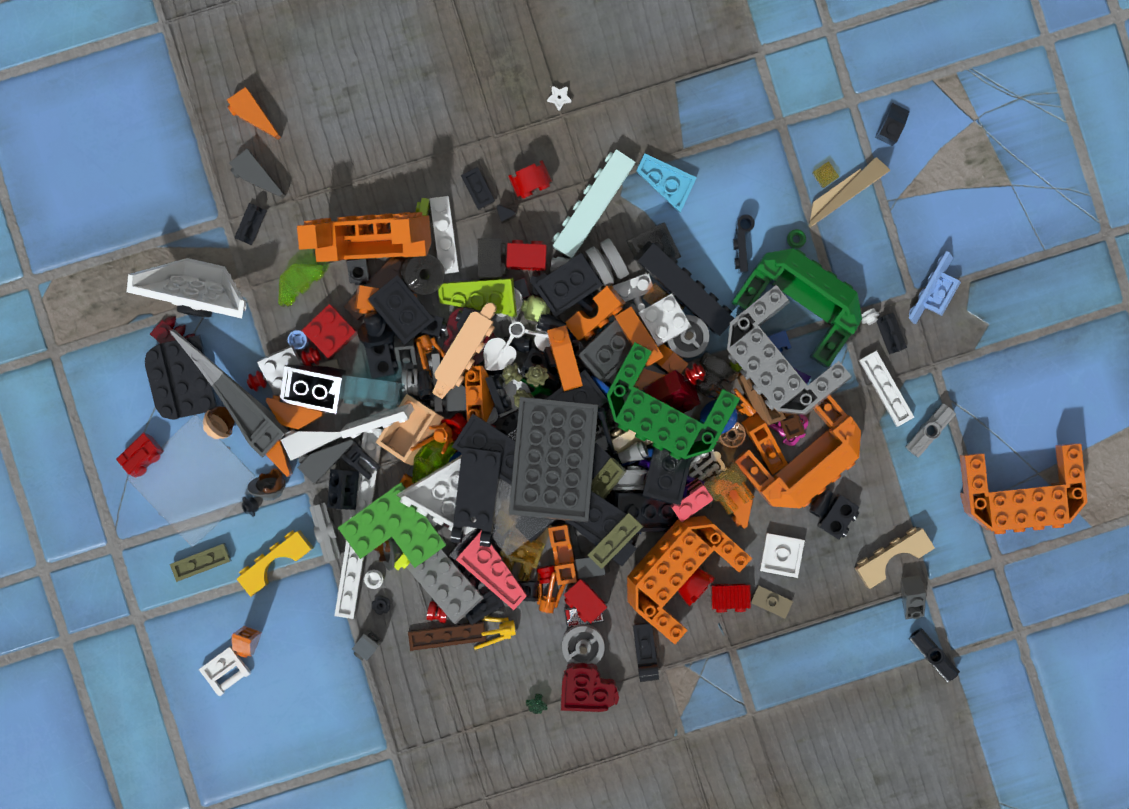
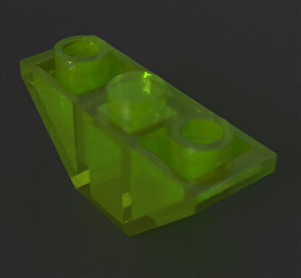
(297, 280)
(430, 459)

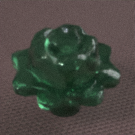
(536, 704)

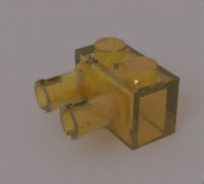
(726, 480)
(528, 554)

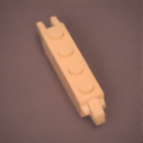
(463, 349)

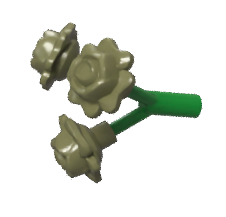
(536, 378)

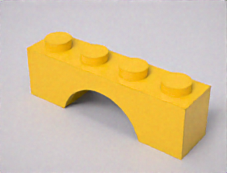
(256, 577)

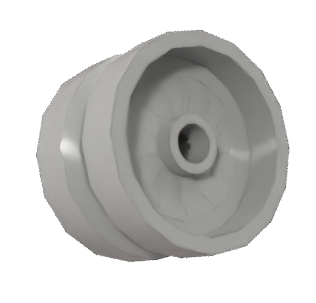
(607, 262)

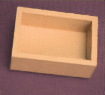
(403, 436)

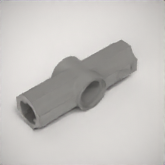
(938, 420)
(325, 532)

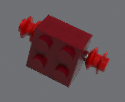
(677, 389)

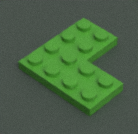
(389, 519)

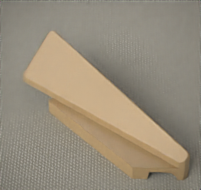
(846, 190)

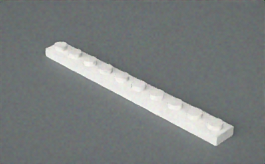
(352, 563)

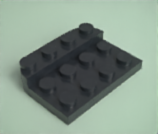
(177, 382)

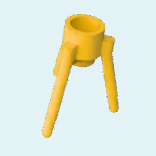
(506, 629)

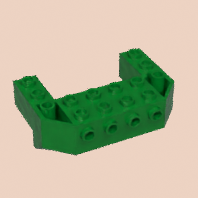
(812, 288)
(660, 422)

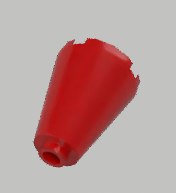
(695, 586)

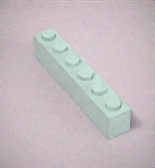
(594, 203)

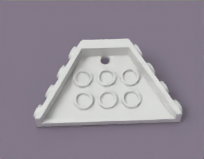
(190, 284)
(436, 495)

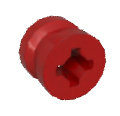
(546, 573)

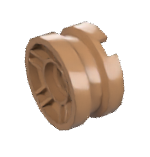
(735, 441)

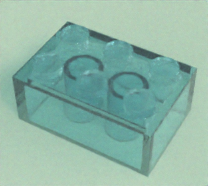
(371, 392)

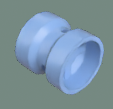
(295, 339)

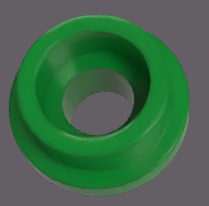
(800, 234)

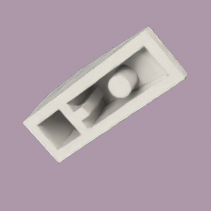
(303, 442)

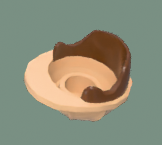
(218, 423)

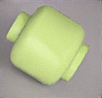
(534, 307)

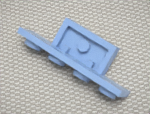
(937, 292)

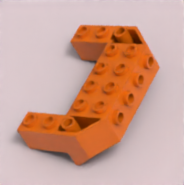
(338, 241)
(813, 467)
(1028, 506)
(671, 565)

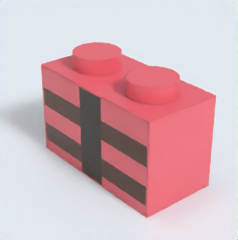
(693, 499)

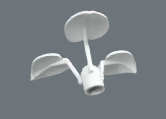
(499, 353)

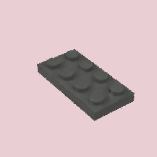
(607, 350)

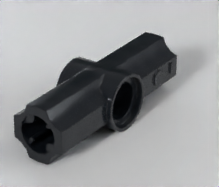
(926, 647)

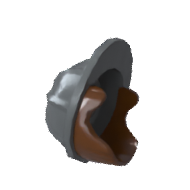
(268, 485)
(389, 553)

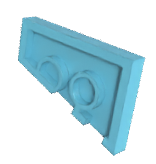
(667, 180)

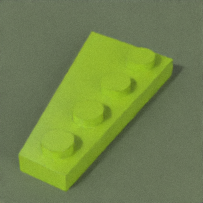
(479, 293)

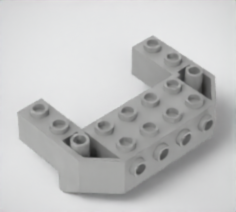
(767, 365)

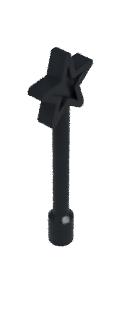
(602, 416)

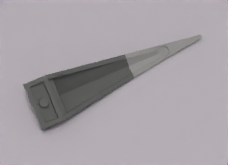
(252, 418)

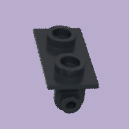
(250, 224)
(891, 333)

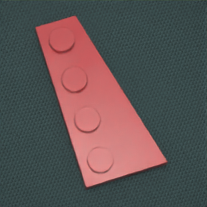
(492, 572)

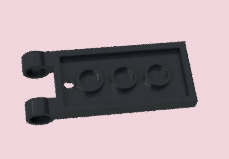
(477, 493)

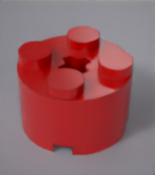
(530, 179)

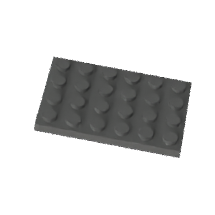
(553, 459)

